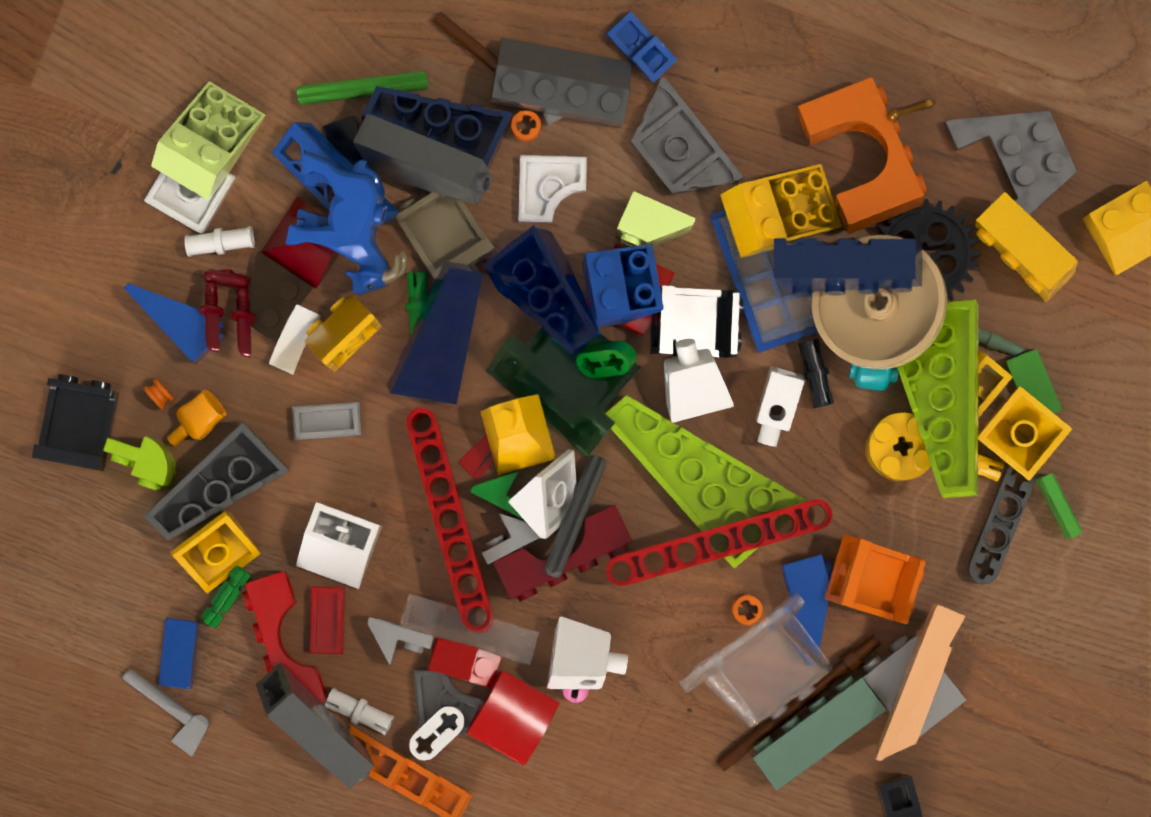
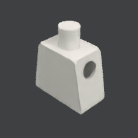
(693, 383)
(781, 389)
(582, 657)

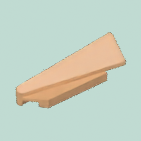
(919, 682)

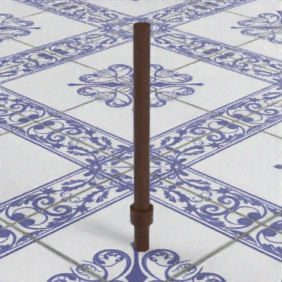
(849, 661)

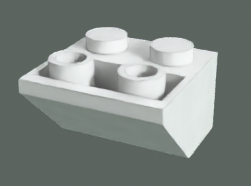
(338, 545)

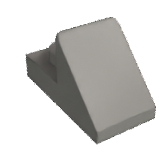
(520, 534)
(388, 636)

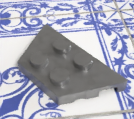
(680, 146)

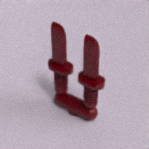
(212, 312)

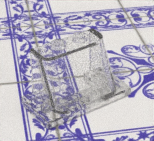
(763, 666)

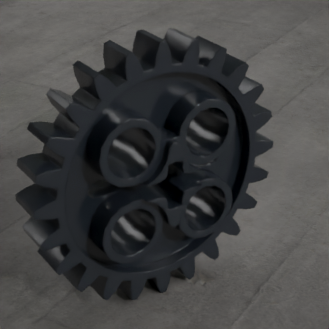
(920, 221)

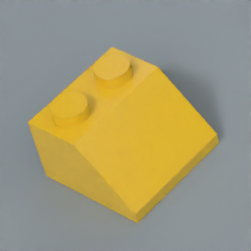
(1123, 228)

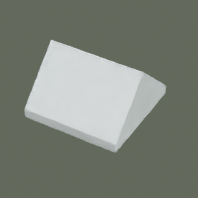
(548, 495)

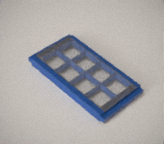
(768, 307)

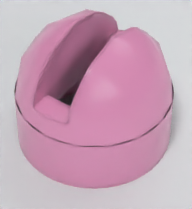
(582, 694)

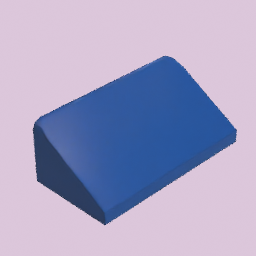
(179, 653)

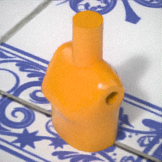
(197, 418)

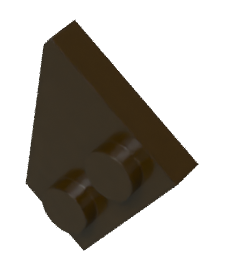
(274, 296)

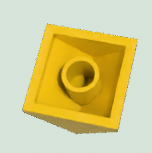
(1023, 433)
(216, 551)

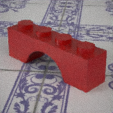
(271, 600)

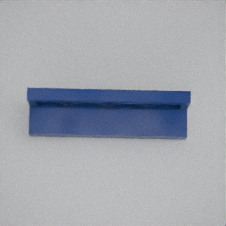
(314, 141)

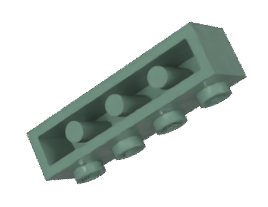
(818, 732)

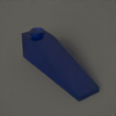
(543, 285)

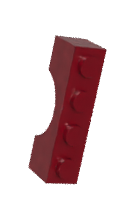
(602, 535)

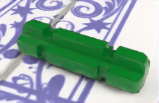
(226, 596)

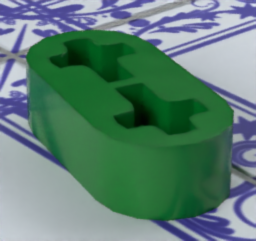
(603, 352)

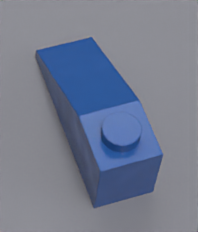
(177, 320)
(810, 580)

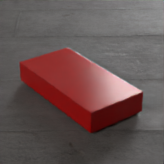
(327, 620)

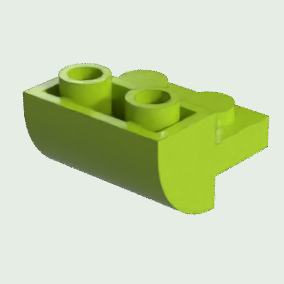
(150, 462)

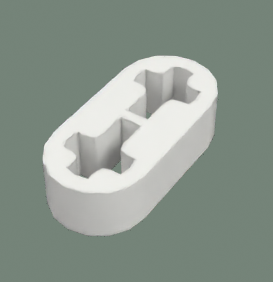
(442, 738)

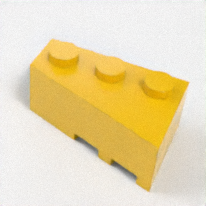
(1026, 246)

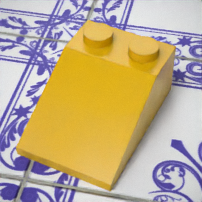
(342, 332)

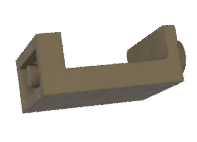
(443, 231)

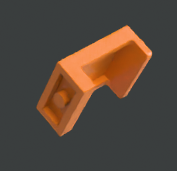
(875, 579)

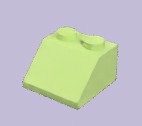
(651, 222)

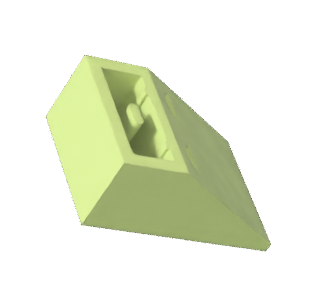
(207, 140)

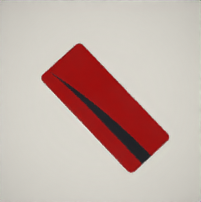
(478, 459)

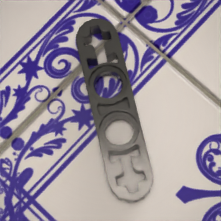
(996, 520)

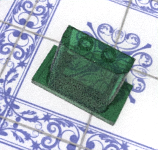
(568, 398)

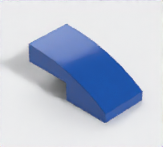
(641, 46)

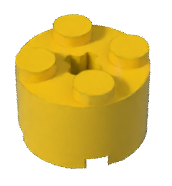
(889, 462)

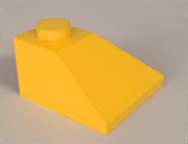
(517, 434)

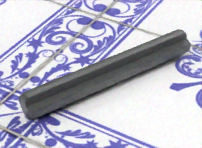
(575, 516)

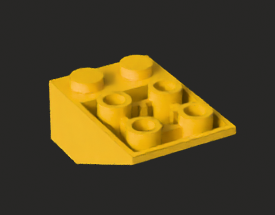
(780, 206)

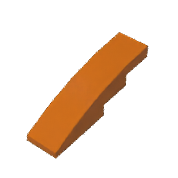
(413, 778)

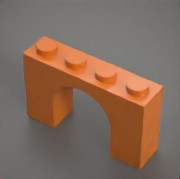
(864, 111)

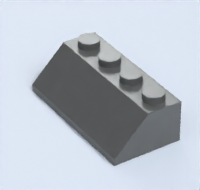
(561, 83)

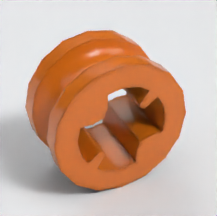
(518, 119)
(158, 393)
(741, 618)

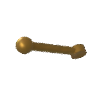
(894, 114)

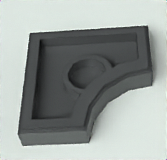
(438, 691)

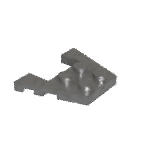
(1026, 148)

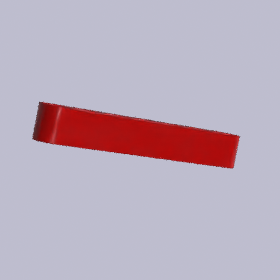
(442, 505)
(735, 545)

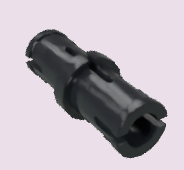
(815, 373)

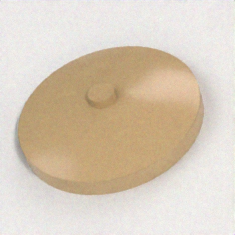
(884, 326)

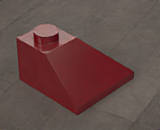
(305, 260)

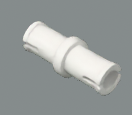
(219, 241)
(359, 711)

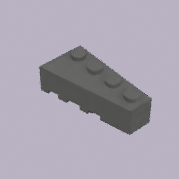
(225, 475)

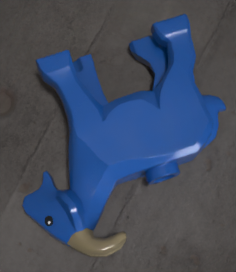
(351, 221)

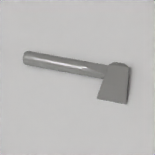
(195, 725)

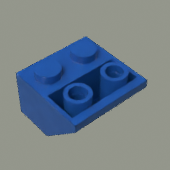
(622, 284)

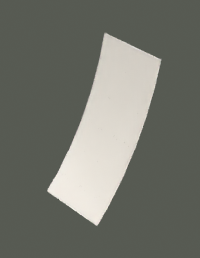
(291, 341)

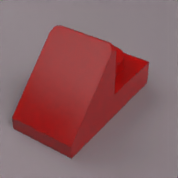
(464, 662)

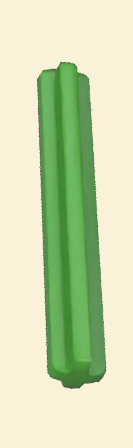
(360, 87)

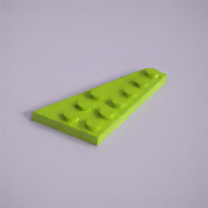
(945, 400)
(700, 477)

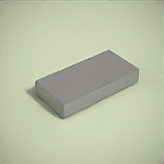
(327, 421)

